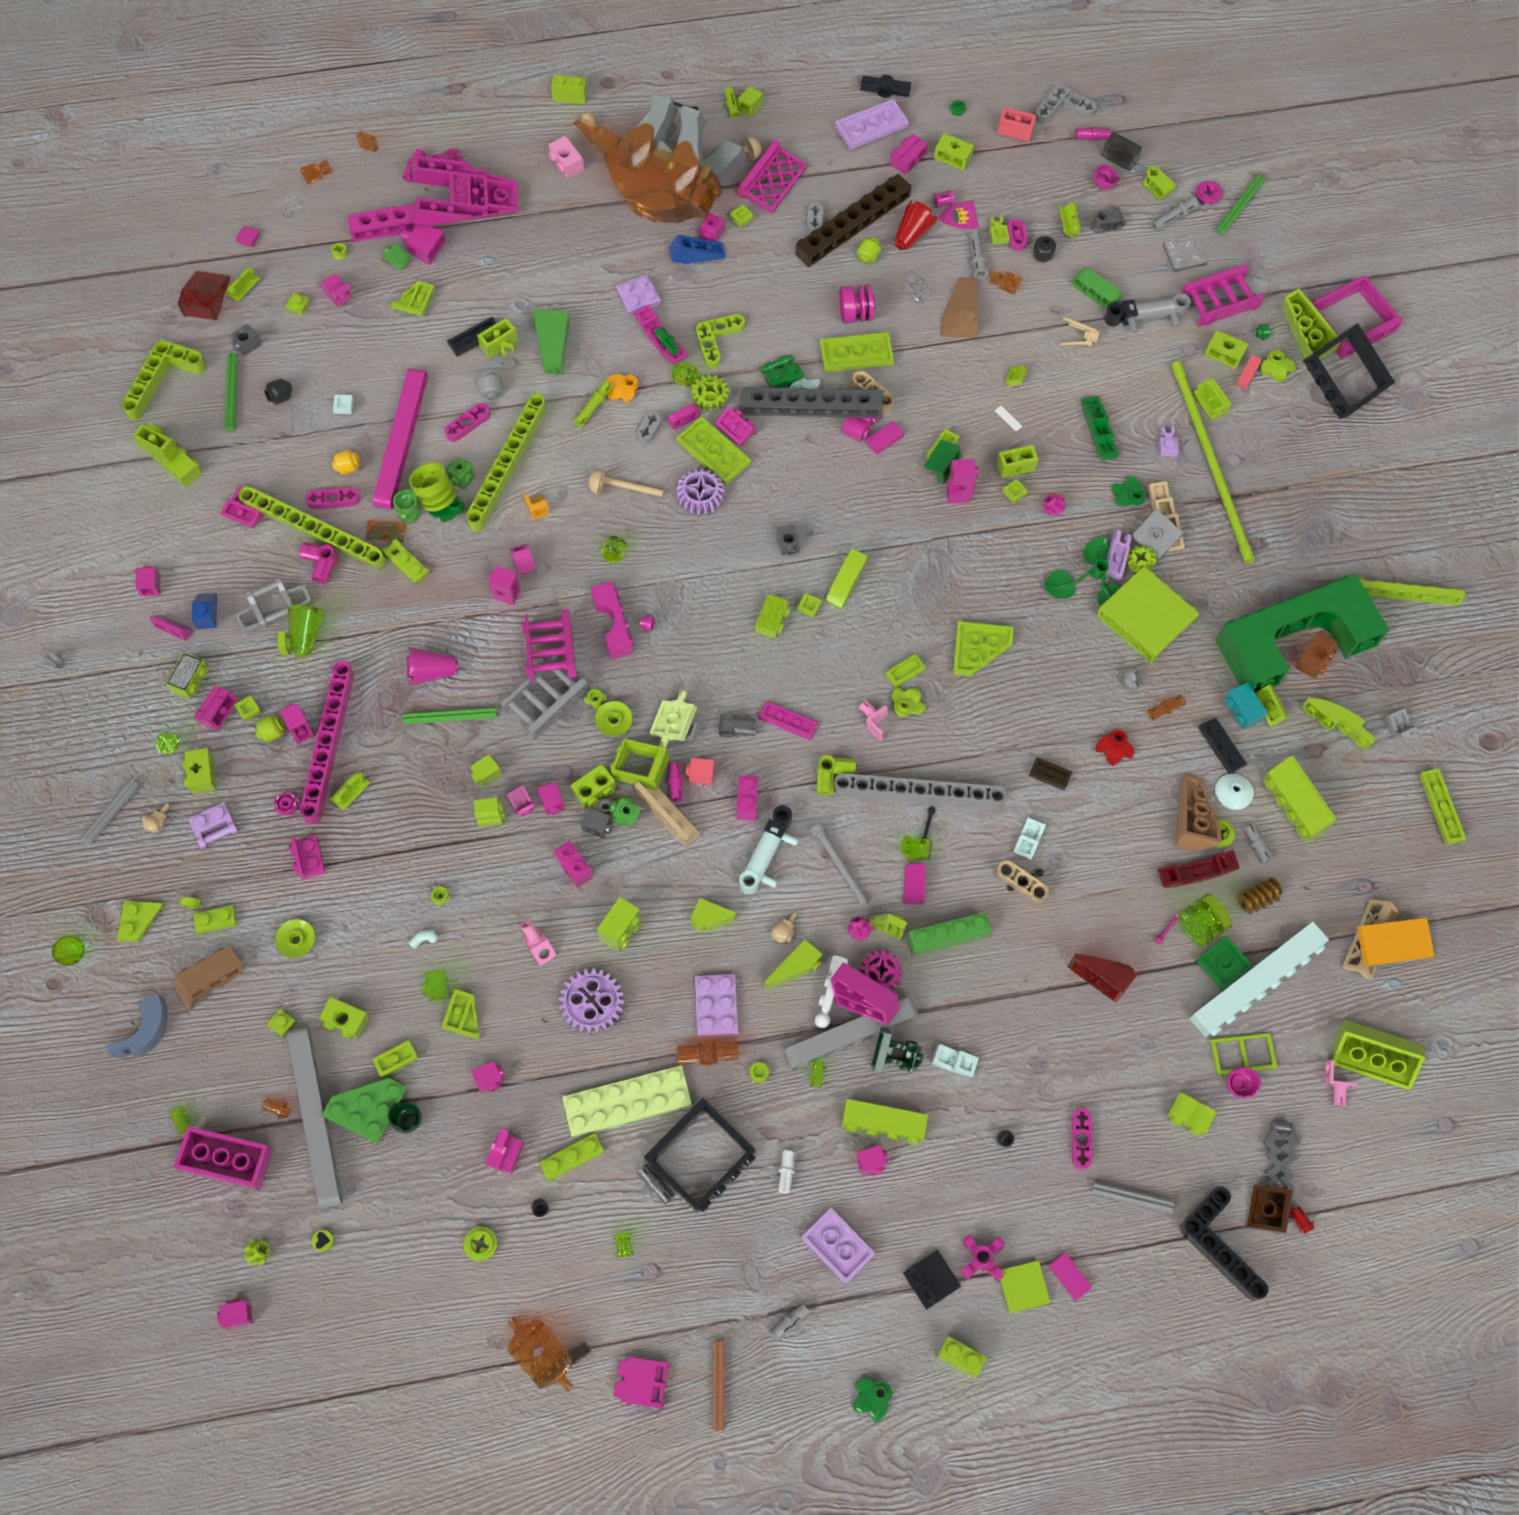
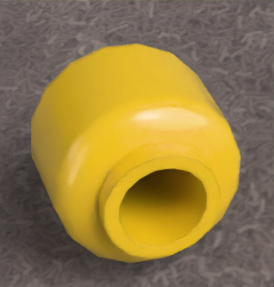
(346, 462)

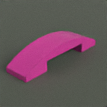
(649, 323)

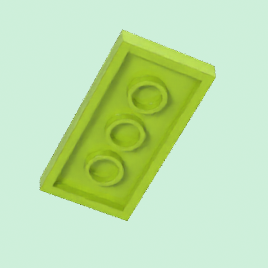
(856, 352)
(713, 450)

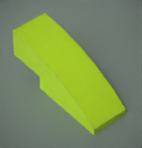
(847, 578)

